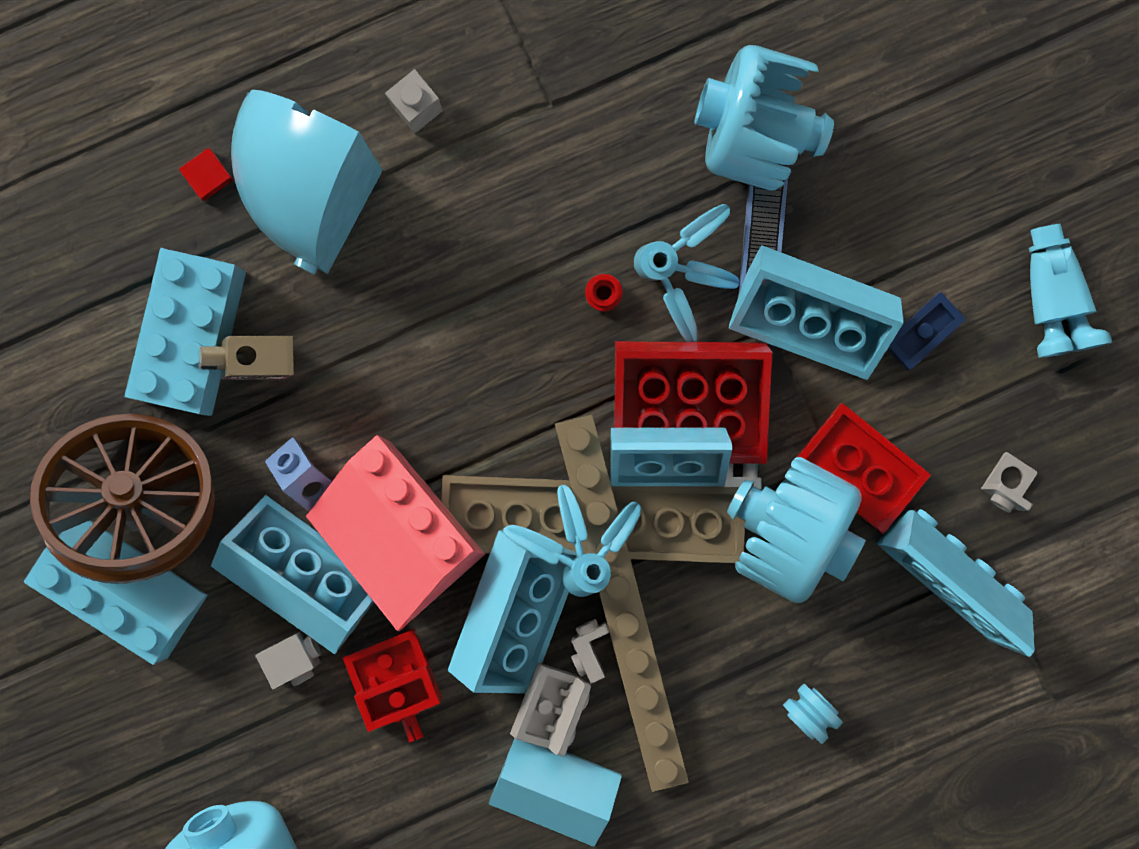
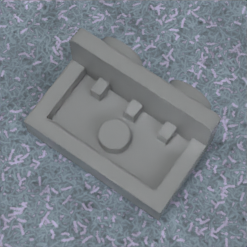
(551, 709)

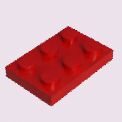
(868, 461)

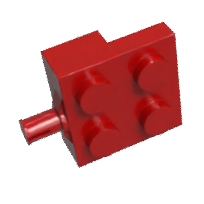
(393, 682)

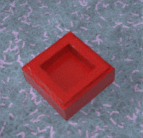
(206, 174)

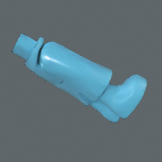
(1061, 294)

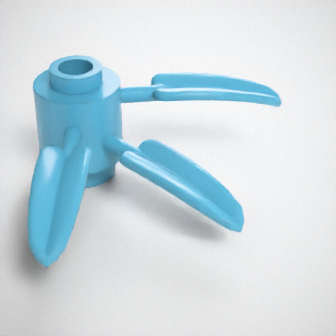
(694, 271)
(575, 573)

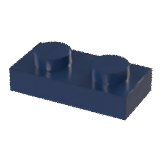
(925, 331)

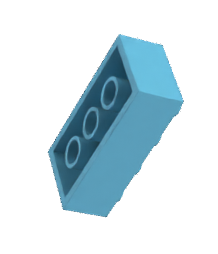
(187, 308)

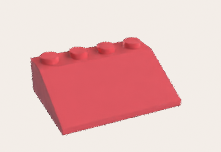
(392, 532)

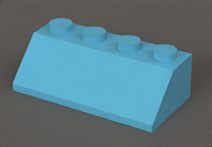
(816, 313)
(293, 573)
(139, 615)
(509, 620)

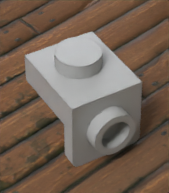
(586, 658)

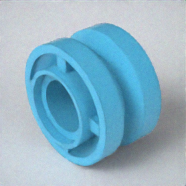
(813, 713)

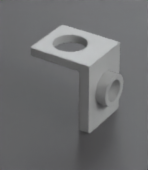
(1004, 497)

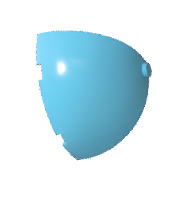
(300, 176)

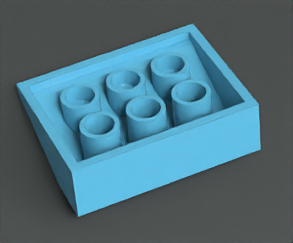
(960, 581)

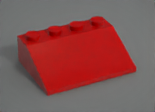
(697, 389)

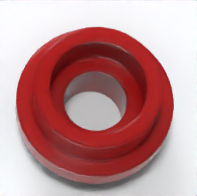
(612, 284)

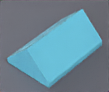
(669, 456)
(556, 791)

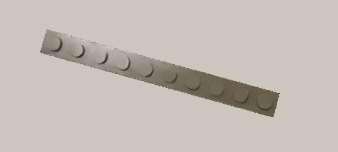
(623, 607)

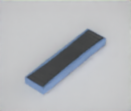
(762, 223)

